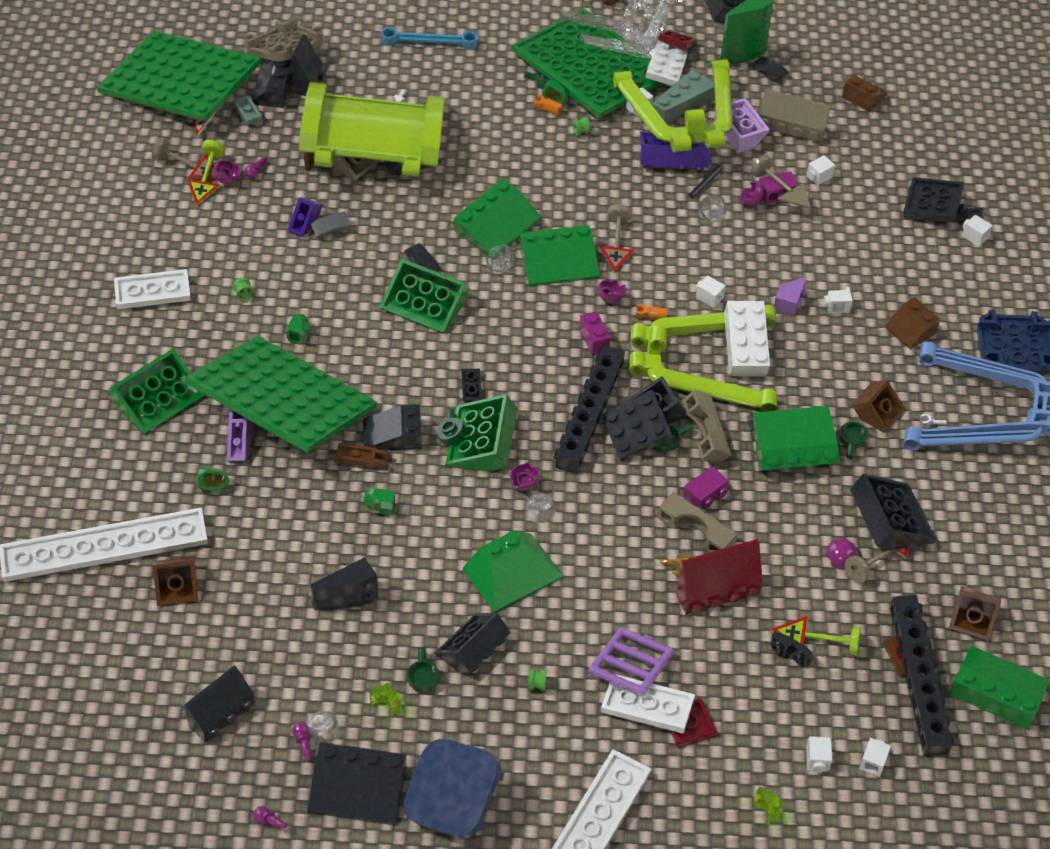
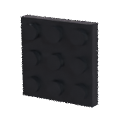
(933, 199)
(637, 425)

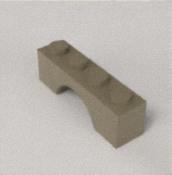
(702, 410)
(678, 512)

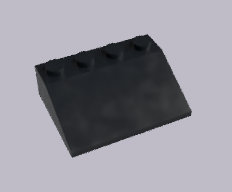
(891, 513)
(357, 783)

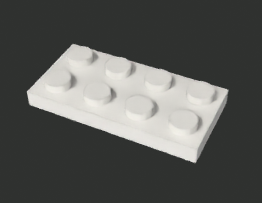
(666, 63)
(152, 289)
(657, 707)

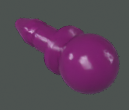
(254, 168)
(300, 732)
(264, 816)

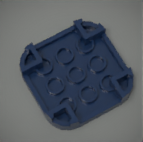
(1015, 340)
(452, 788)

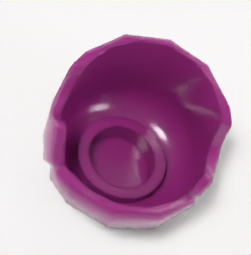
(227, 172)
(753, 195)
(610, 291)
(524, 477)
(839, 551)

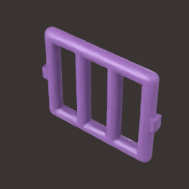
(649, 677)

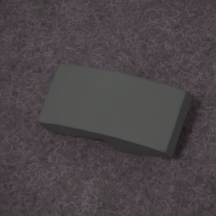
(335, 223)

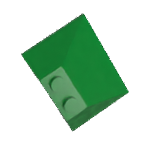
(510, 569)

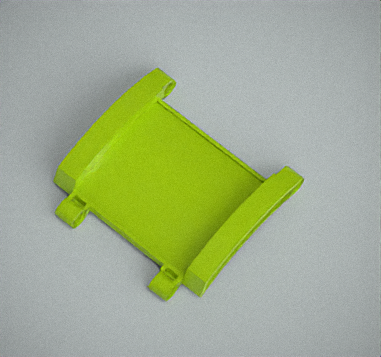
(371, 129)

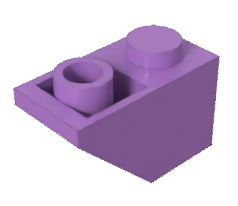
(789, 296)

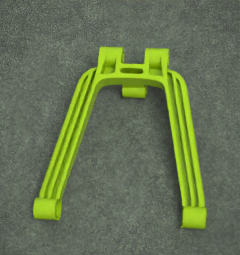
(695, 127)
(655, 339)

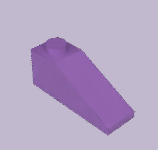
(239, 437)

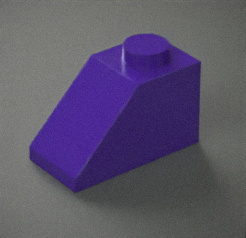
(305, 213)

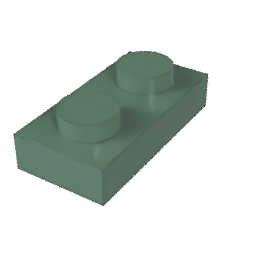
(247, 110)

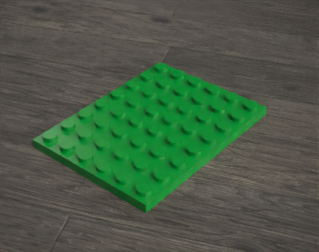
(583, 68)
(179, 75)
(281, 393)

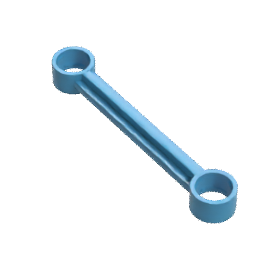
(429, 38)

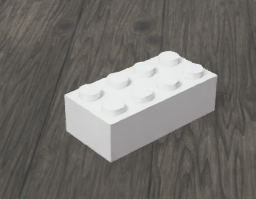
(746, 338)

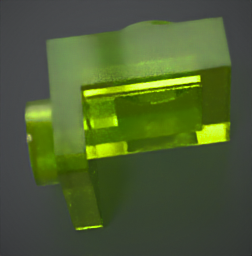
(386, 694)
(769, 802)

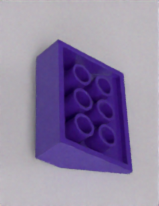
(659, 153)

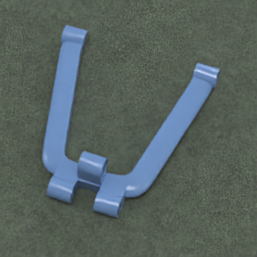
(1037, 417)

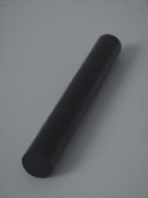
(705, 182)

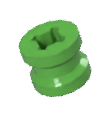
(581, 126)
(243, 288)
(537, 679)

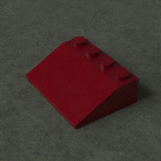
(720, 577)

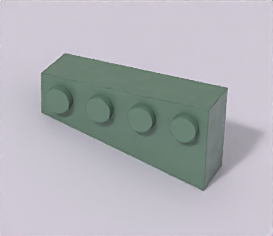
(685, 95)

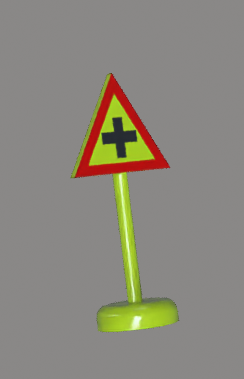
(202, 189)
(797, 630)

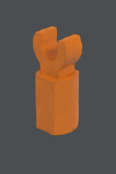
(548, 105)
(651, 312)

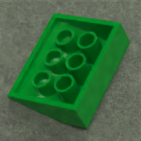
(746, 31)
(496, 217)
(559, 255)
(424, 296)
(154, 392)
(487, 434)
(795, 438)
(999, 687)

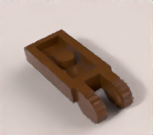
(362, 456)

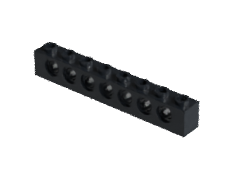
(589, 410)
(930, 741)

